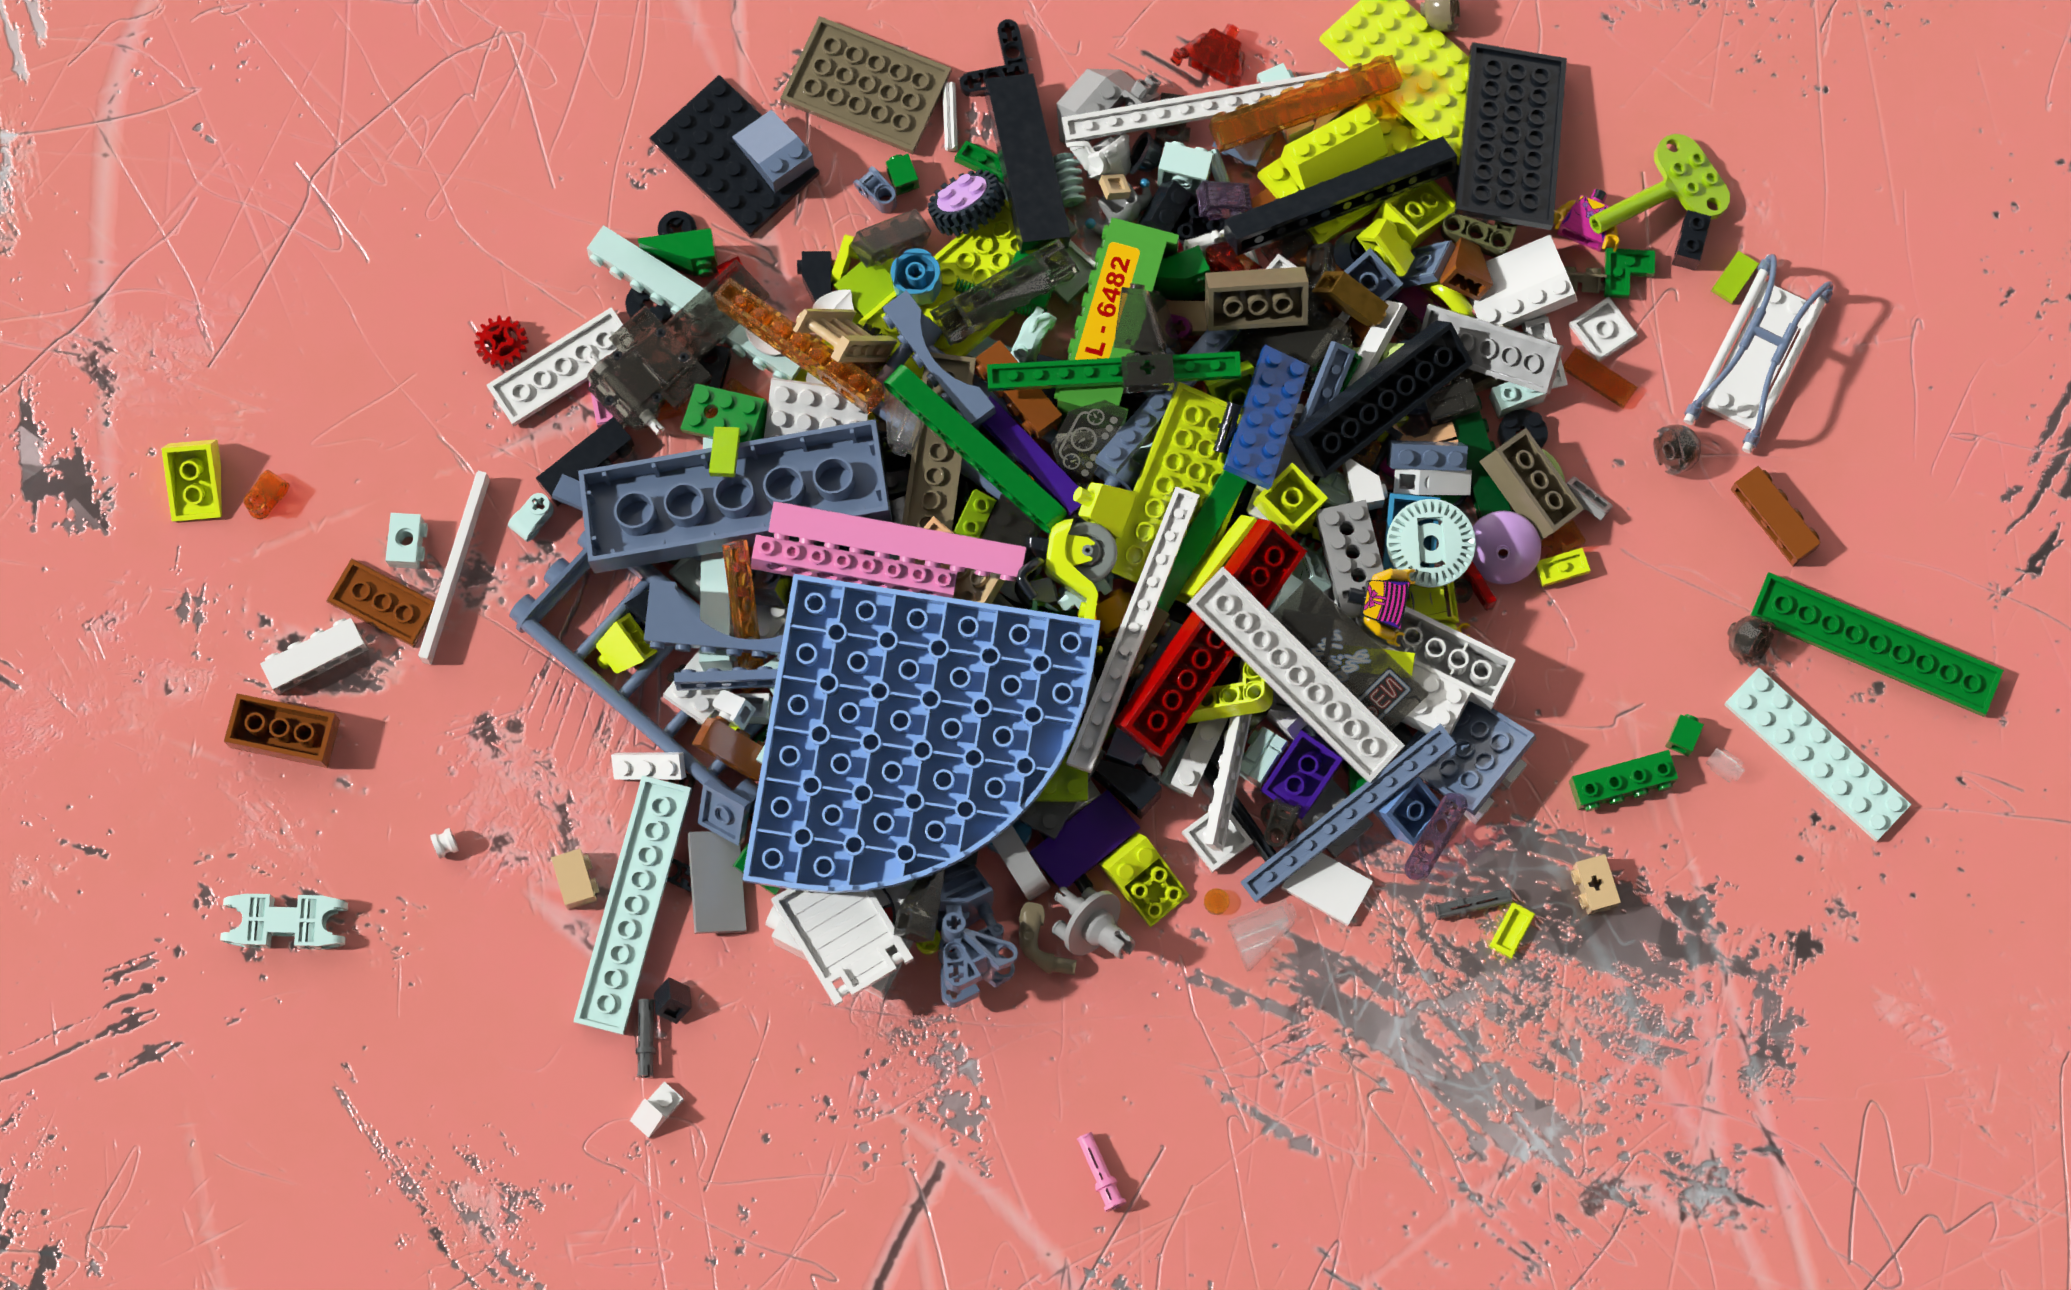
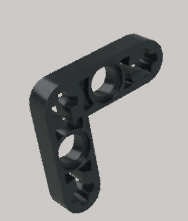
(1010, 64)

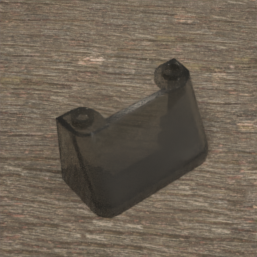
(1145, 322)

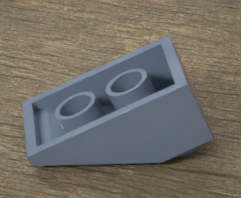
(774, 150)

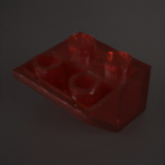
(1222, 258)

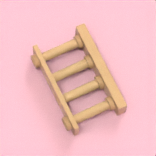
(849, 340)

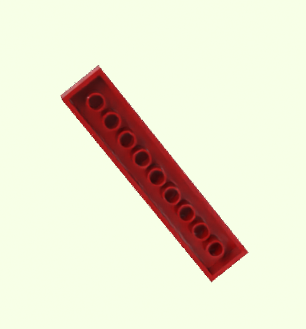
(1196, 652)

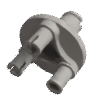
(1092, 923)

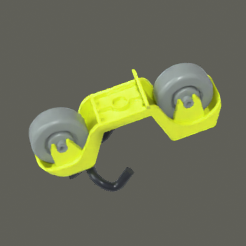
(1075, 560)

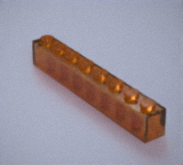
(1305, 103)

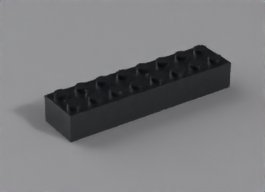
(1380, 398)

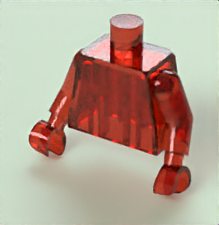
(1215, 55)

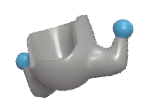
(1122, 208)

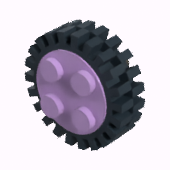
(966, 202)

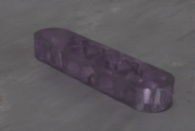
(1438, 838)

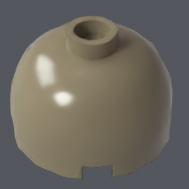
(1441, 14)

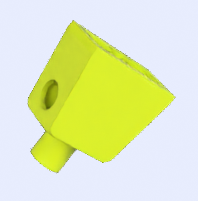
(1105, 506)
(623, 646)

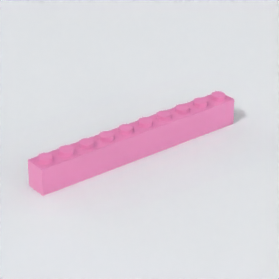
(896, 539)

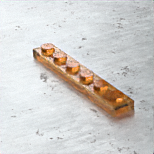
(742, 600)

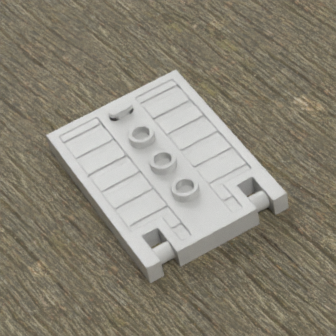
(842, 938)

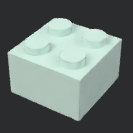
(1184, 165)

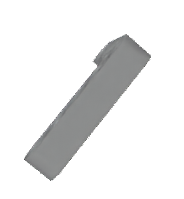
(1021, 864)

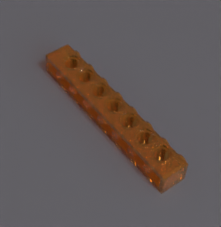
(799, 347)

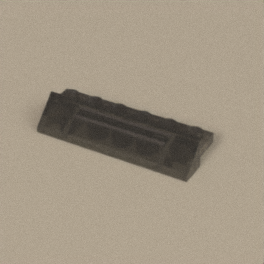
(1004, 292)

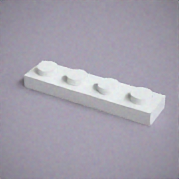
(1197, 755)

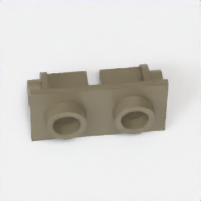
(1590, 279)

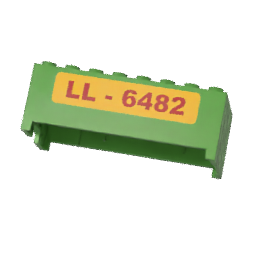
(1126, 256)

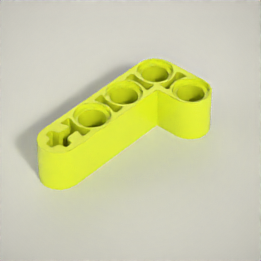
(1245, 699)

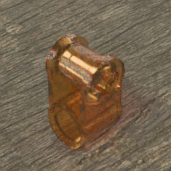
(267, 492)

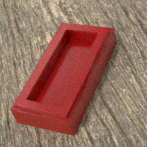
(1480, 587)

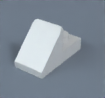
(656, 1109)

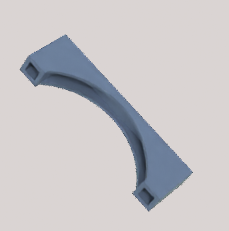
(674, 624)

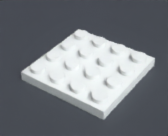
(806, 407)

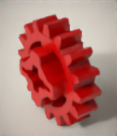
(506, 351)

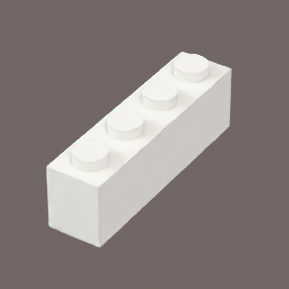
(313, 656)

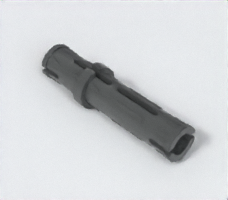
(1444, 909)
(645, 1038)

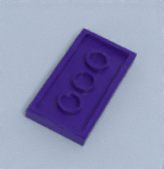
(1085, 840)

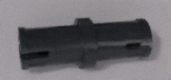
(1232, 411)

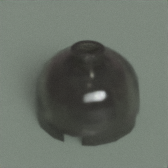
(1677, 448)
(1750, 638)

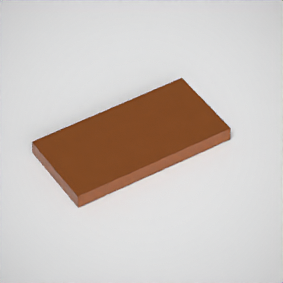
(382, 602)

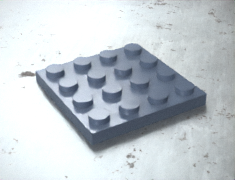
(1484, 755)

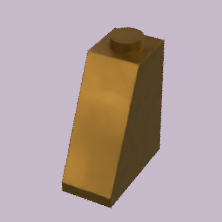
(1351, 297)

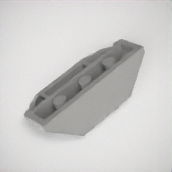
(1093, 92)

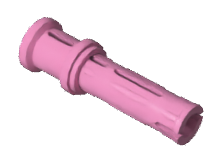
(1106, 1186)

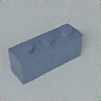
(1427, 455)

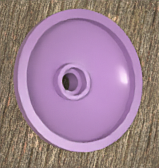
(1508, 532)

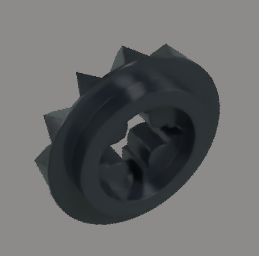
(676, 219)

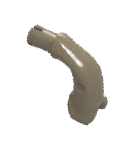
(1030, 920)

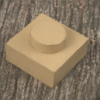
(1115, 186)

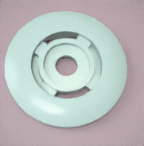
(1454, 537)

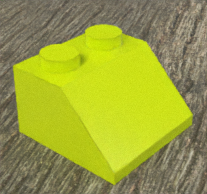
(1387, 245)

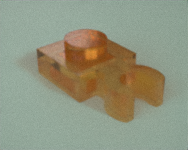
(1564, 539)

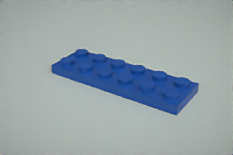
(1266, 417)

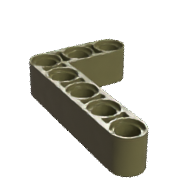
(1488, 232)

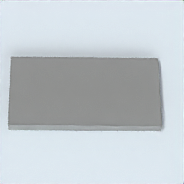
(715, 884)

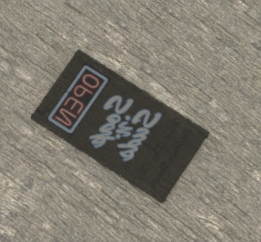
(1350, 654)

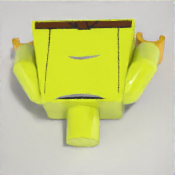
(1436, 603)

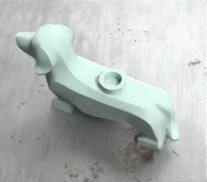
(1031, 335)

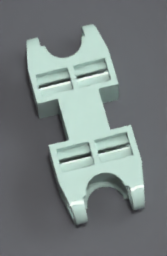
(304, 922)

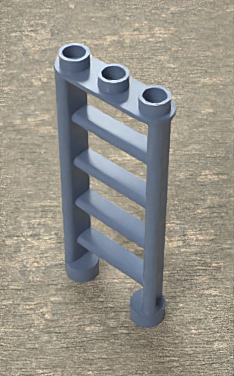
(531, 611)

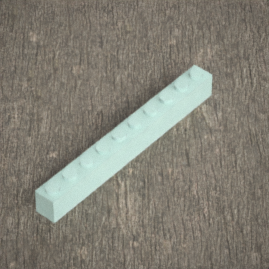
(674, 291)
(715, 603)

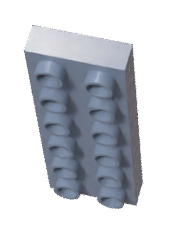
(678, 511)

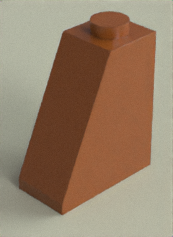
(1467, 270)

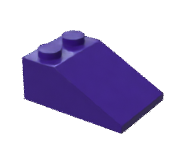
(1303, 771)

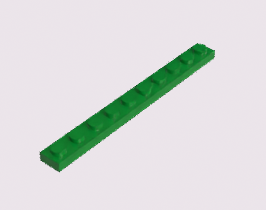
(1105, 371)

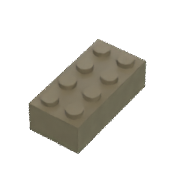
(1256, 298)
(1531, 483)

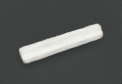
(950, 116)

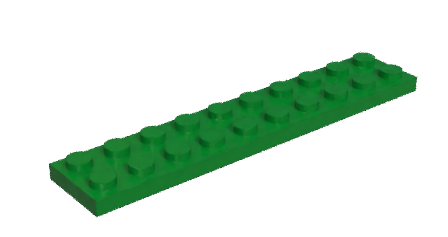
(1877, 644)

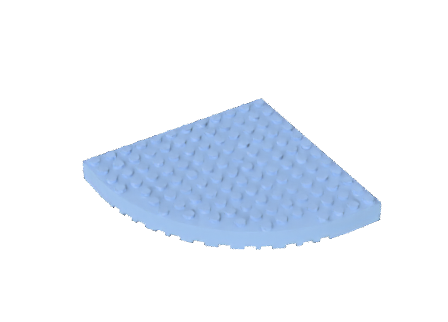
(908, 732)

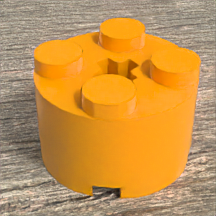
(1112, 612)

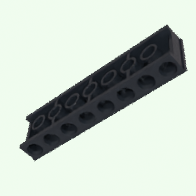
(1026, 161)

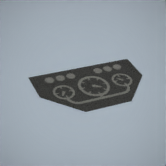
(1083, 438)

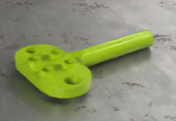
(1685, 176)

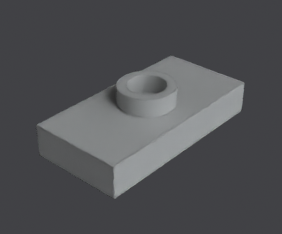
(1589, 498)

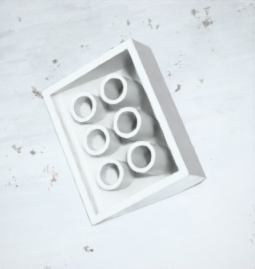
(1525, 285)

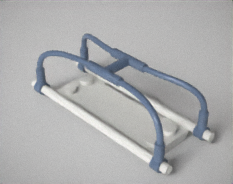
(1744, 383)

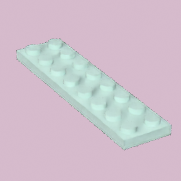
(1817, 754)

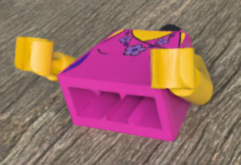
(1575, 225)

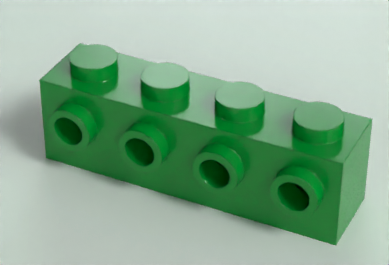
(1623, 780)

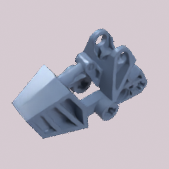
(964, 901)

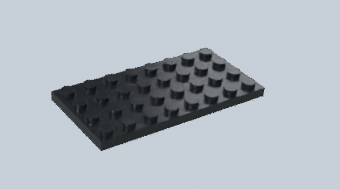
(1511, 136)

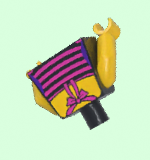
(1384, 602)

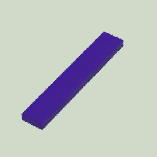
(1032, 458)

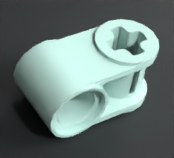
(529, 519)

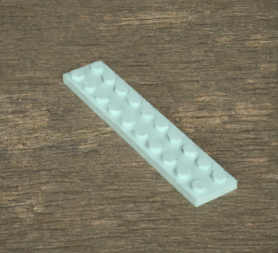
(632, 905)

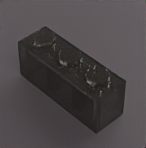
(891, 238)

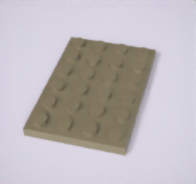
(865, 85)

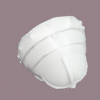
(1105, 157)

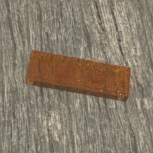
(1599, 377)

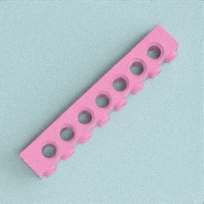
(799, 558)

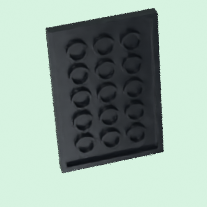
(703, 149)

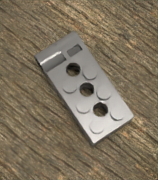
(1336, 546)

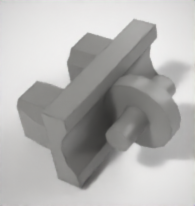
(1142, 91)

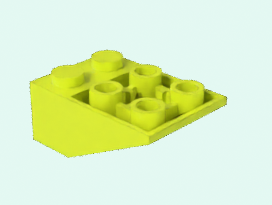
(1144, 878)

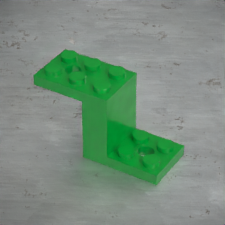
(733, 408)

